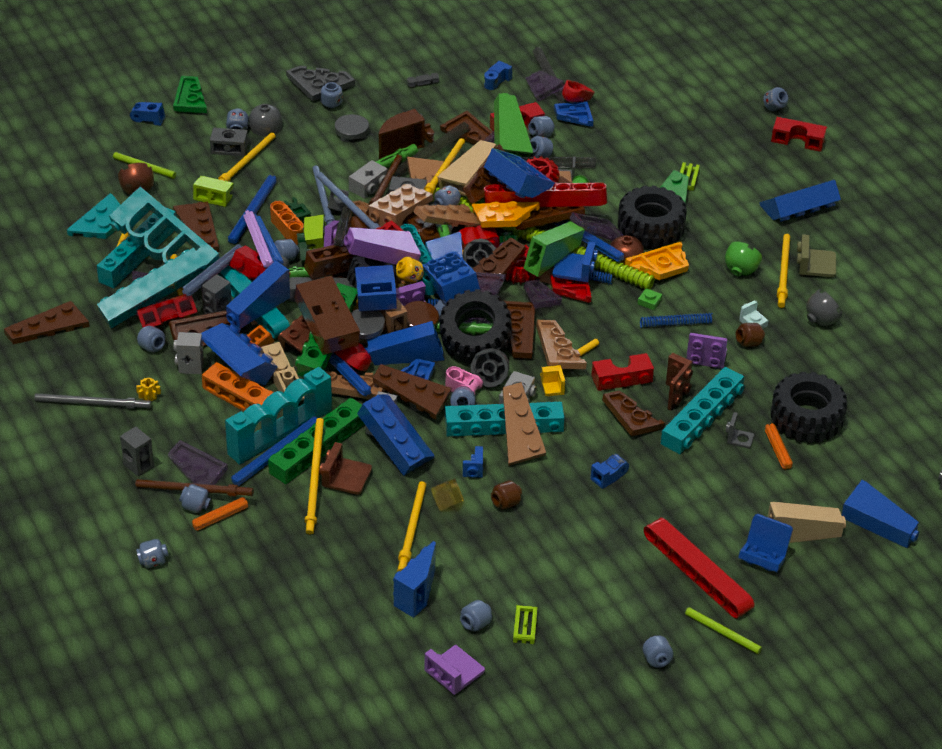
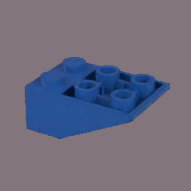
(451, 276)
(376, 288)
(415, 582)

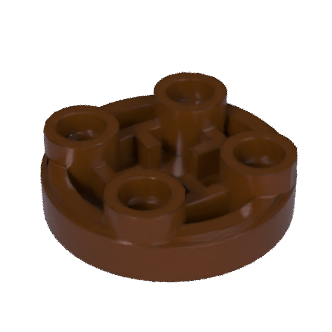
(421, 312)

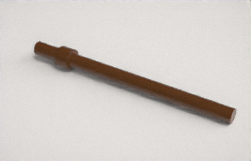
(386, 180)
(232, 489)

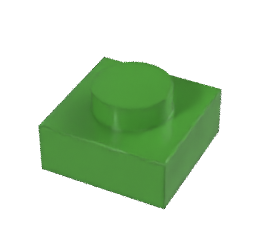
(649, 299)

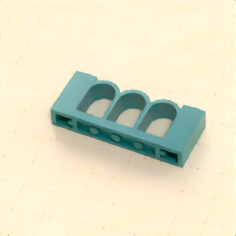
(136, 207)
(240, 435)

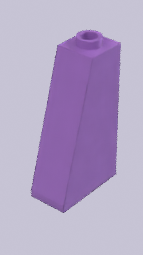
(381, 245)

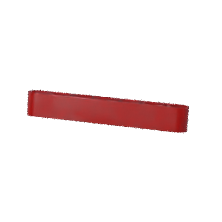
(557, 196)
(699, 568)

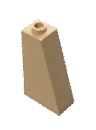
(464, 167)
(808, 521)

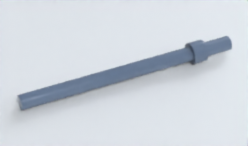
(323, 197)
(359, 213)

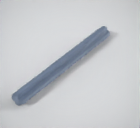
(210, 272)

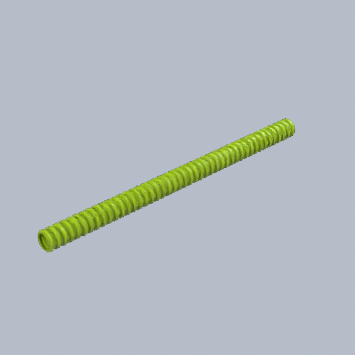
(602, 263)

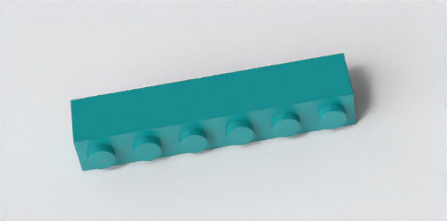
(151, 288)

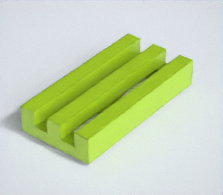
(690, 168)
(524, 637)

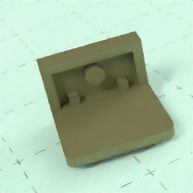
(815, 261)

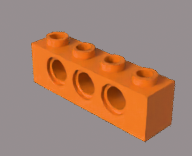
(232, 387)

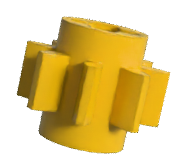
(148, 389)

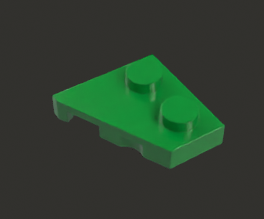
(678, 183)

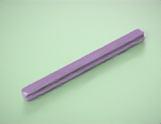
(258, 239)

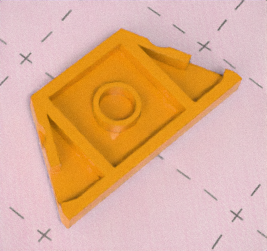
(503, 214)
(661, 262)

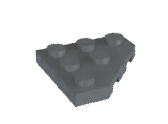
(312, 81)

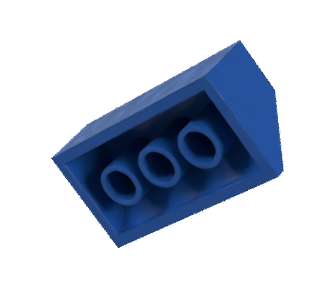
(517, 174)
(801, 200)
(240, 353)
(395, 433)

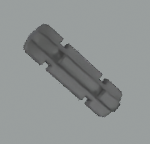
(423, 80)

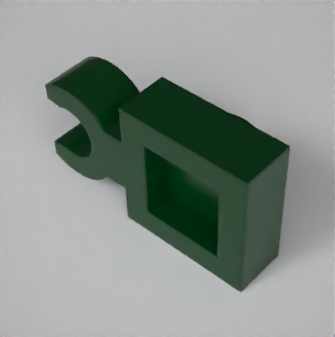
(299, 210)
(506, 235)
(302, 247)

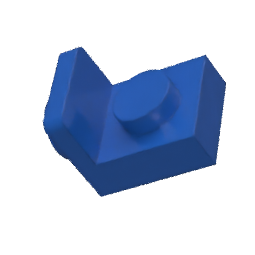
(474, 467)

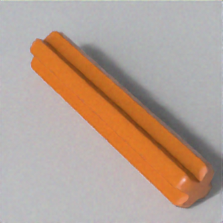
(778, 446)
(219, 513)

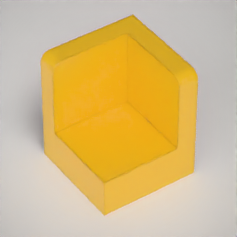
(553, 380)

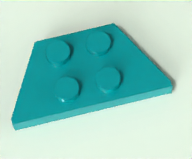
(97, 220)

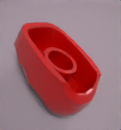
(576, 92)
(356, 357)

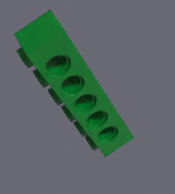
(311, 354)
(298, 454)

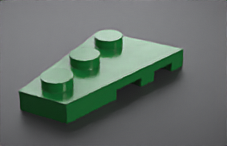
(189, 96)

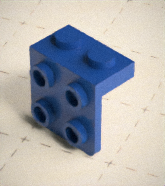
(577, 266)
(766, 543)

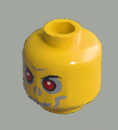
(409, 269)

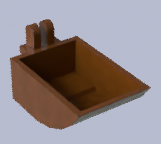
(403, 131)

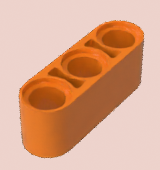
(285, 220)

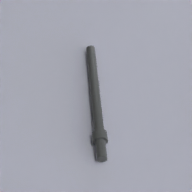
(129, 403)

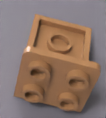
(398, 204)

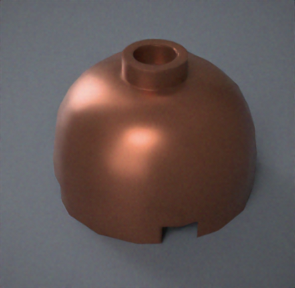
(136, 176)
(628, 245)

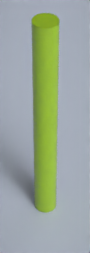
(156, 169)
(723, 630)

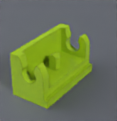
(212, 191)
(314, 231)

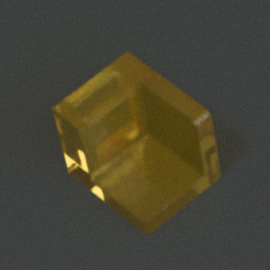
(447, 494)

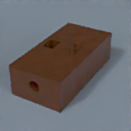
(327, 315)

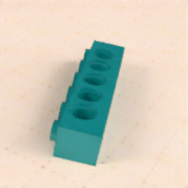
(129, 254)
(702, 410)
(490, 418)

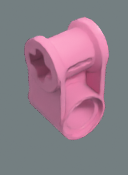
(460, 378)

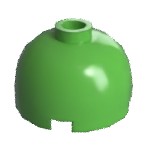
(742, 259)

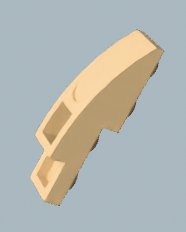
(284, 373)

